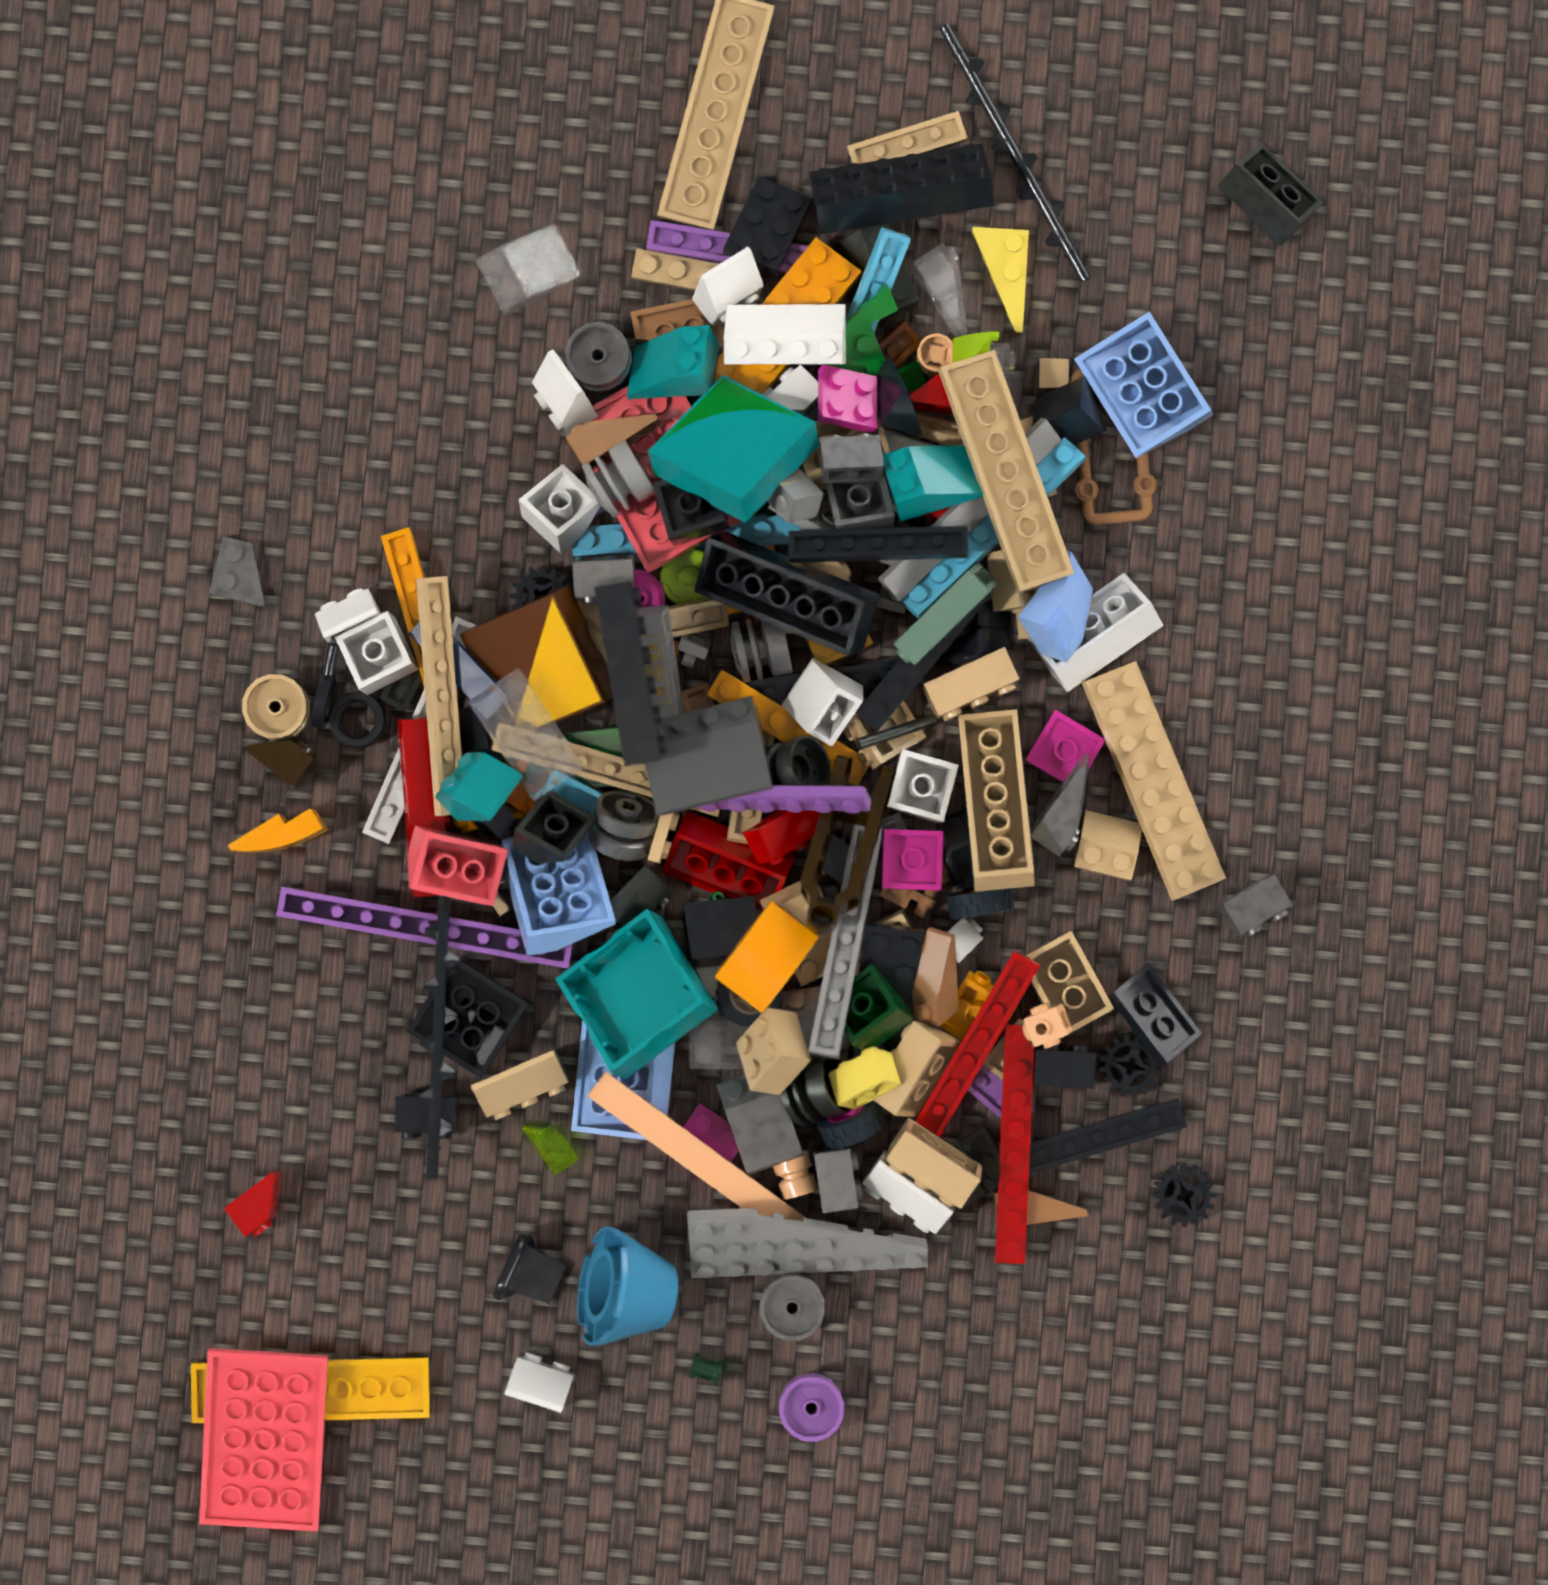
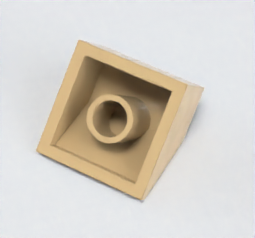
(1107, 845)

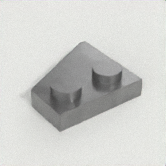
(237, 573)

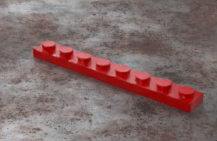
(977, 1043)
(1014, 1146)

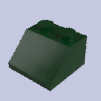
(874, 1010)

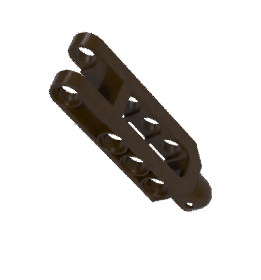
(823, 911)

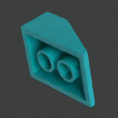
(674, 364)
(929, 479)

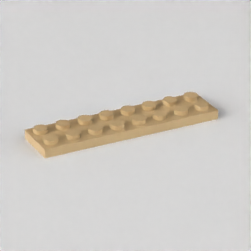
(715, 112)
(1006, 471)
(1153, 780)

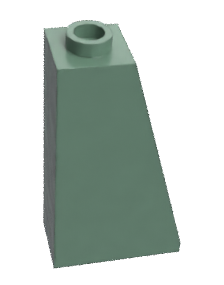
(945, 614)

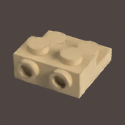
(883, 752)

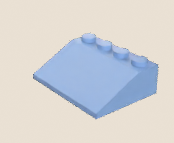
(1143, 386)
(557, 899)
(649, 1082)

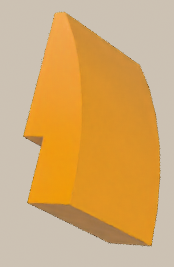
(280, 833)
(766, 956)

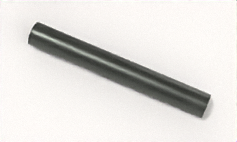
(896, 731)

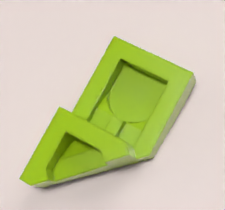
(972, 345)

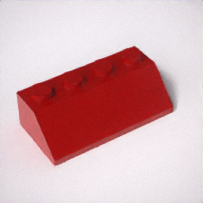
(712, 863)

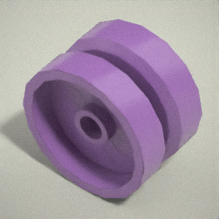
(823, 1420)

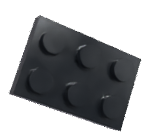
(768, 224)
(1154, 1015)

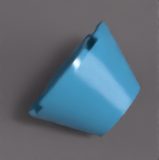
(624, 1289)

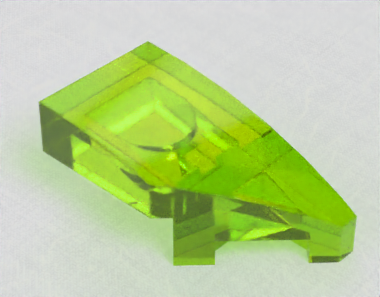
(552, 1147)

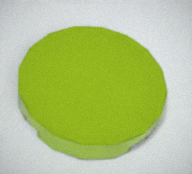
(680, 577)

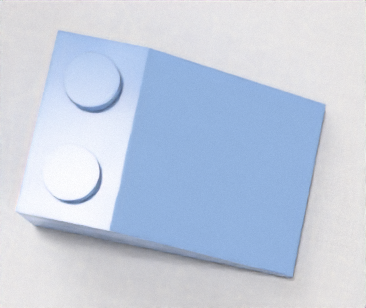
(1059, 614)

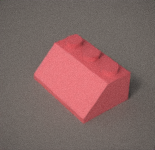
(455, 865)

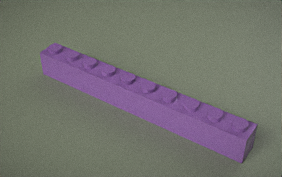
(411, 925)

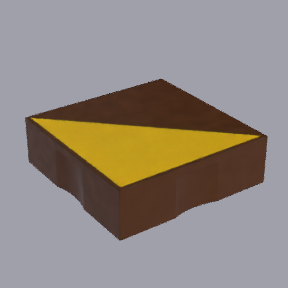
(550, 648)

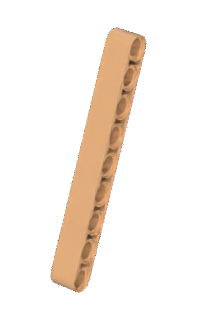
(688, 1149)

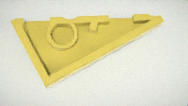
(1006, 259)

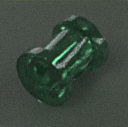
(706, 1369)

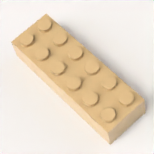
(996, 800)

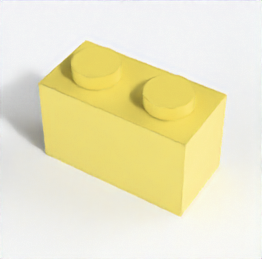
(864, 1078)

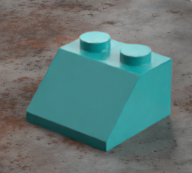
(477, 787)

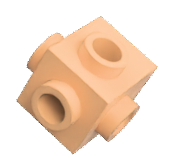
(1056, 1025)

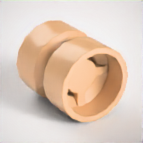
(933, 353)
(796, 1177)

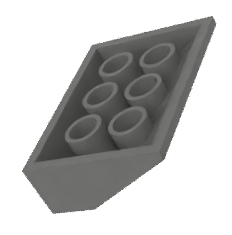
(709, 757)

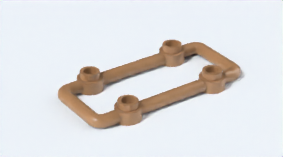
(1087, 489)

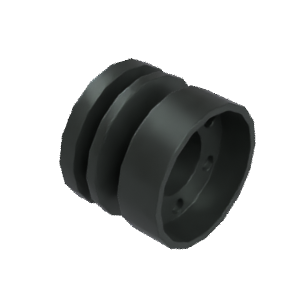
(798, 762)
(811, 1095)

